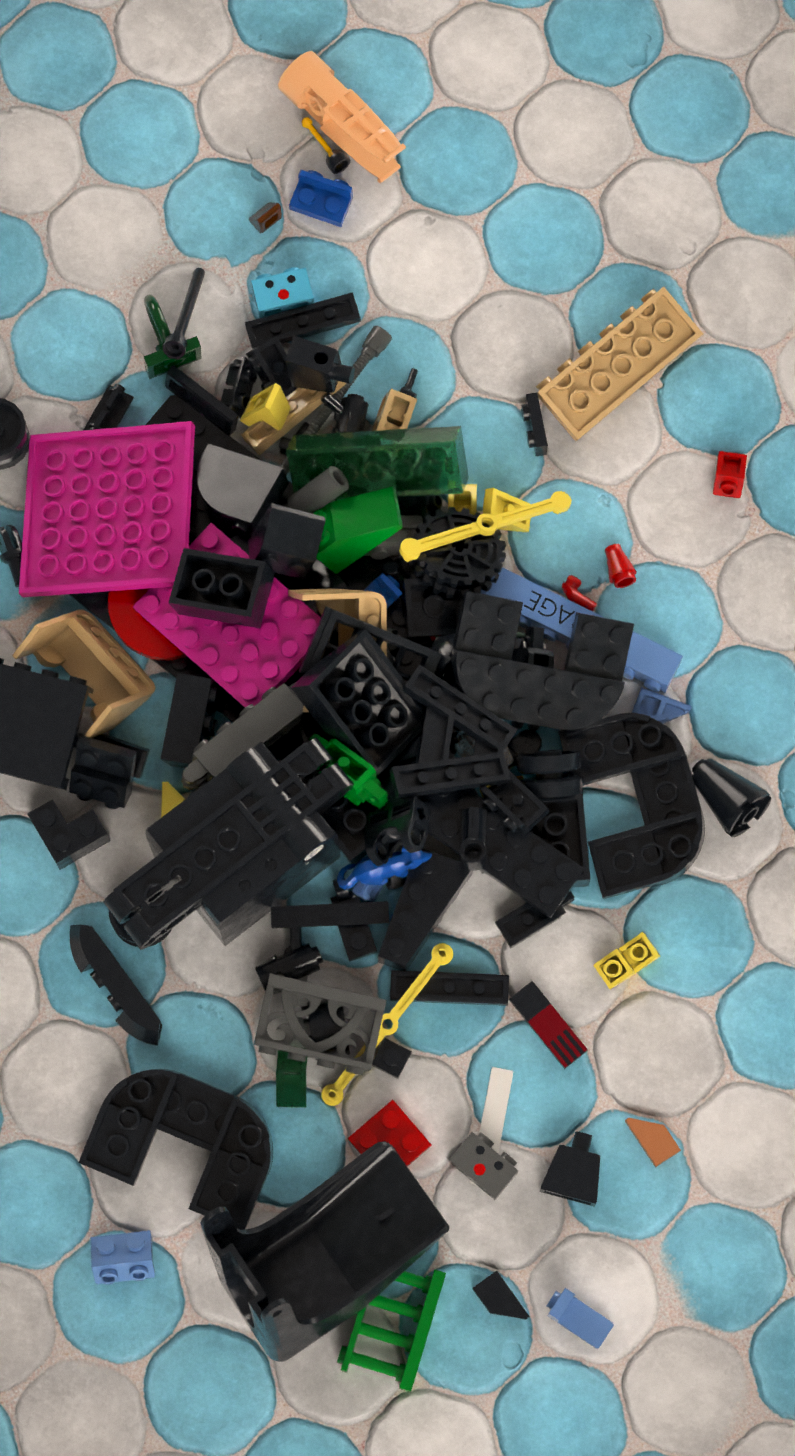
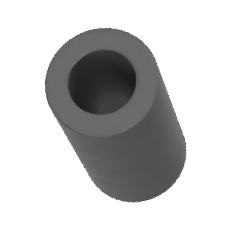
(319, 491)

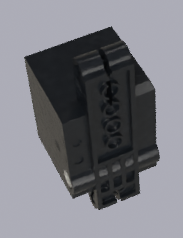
(236, 845)

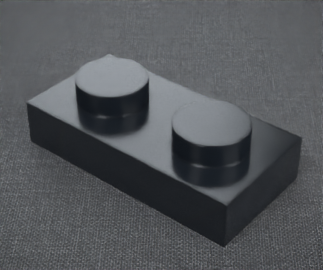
(536, 436)

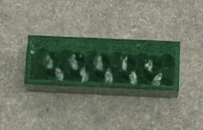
(406, 459)

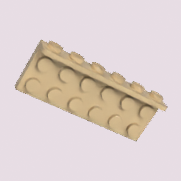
(618, 362)

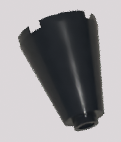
(730, 796)

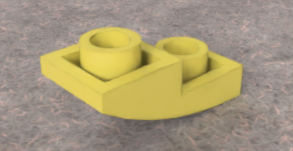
(626, 960)

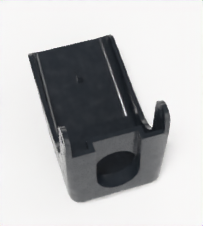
(325, 1251)

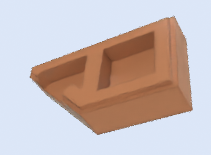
(654, 1140)

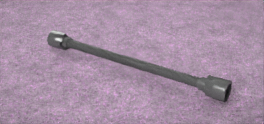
(374, 344)

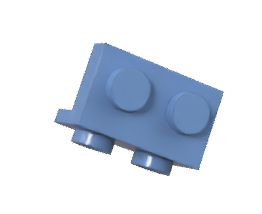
(122, 1257)

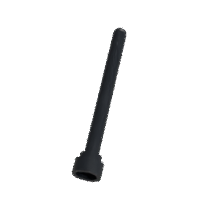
(176, 344)

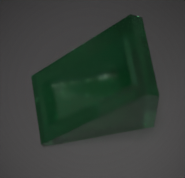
(291, 1082)

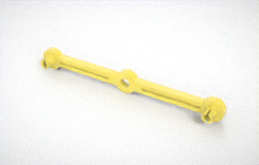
(411, 548)
(441, 955)

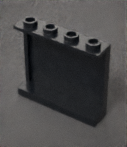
(39, 723)

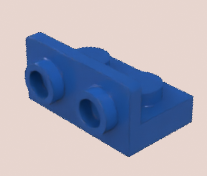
(321, 197)

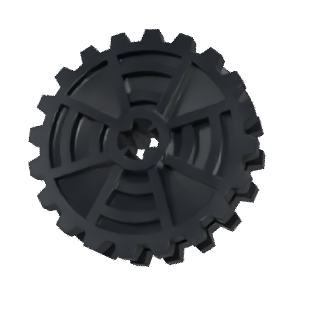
(461, 564)

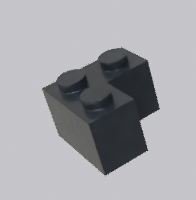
(70, 840)

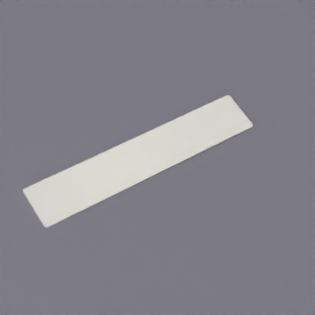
(496, 1106)

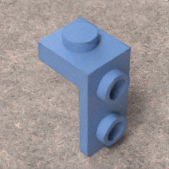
(579, 1318)

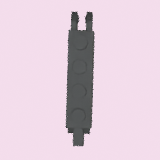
(263, 723)

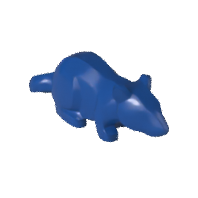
(370, 874)

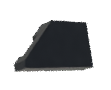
(499, 1298)

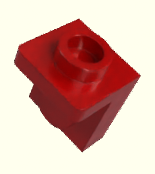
(730, 474)

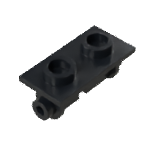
(242, 379)
(110, 408)

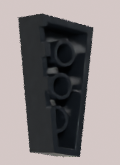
(421, 907)

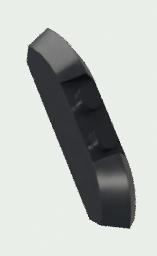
(92, 953)

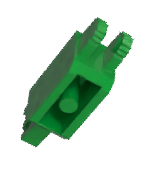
(360, 772)

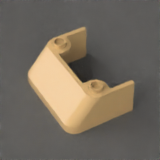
(360, 604)
(91, 653)

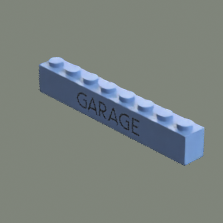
(547, 610)

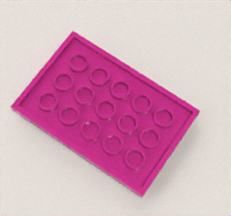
(236, 656)

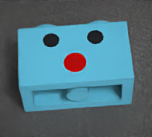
(282, 291)

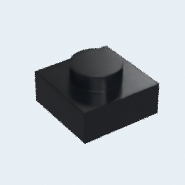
(391, 1058)

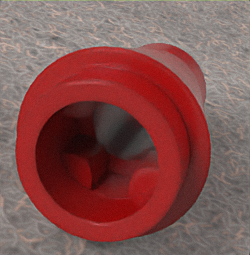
(619, 567)

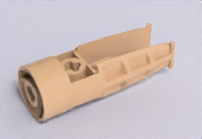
(341, 114)

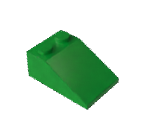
(357, 526)

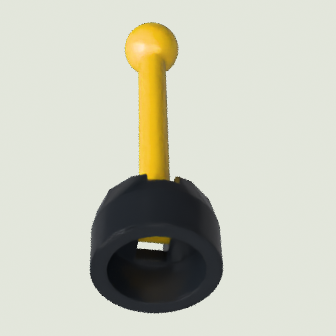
(336, 159)

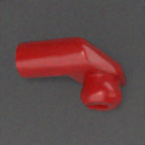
(570, 589)

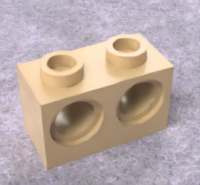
(394, 411)

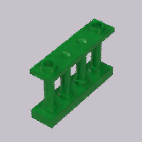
(413, 1344)

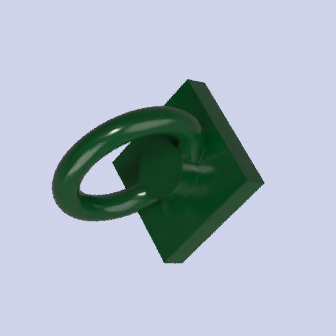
(158, 362)

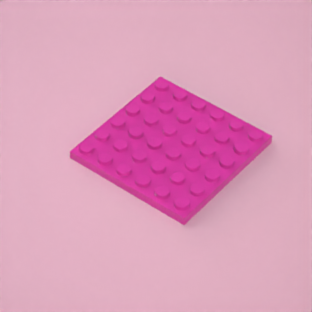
(106, 509)

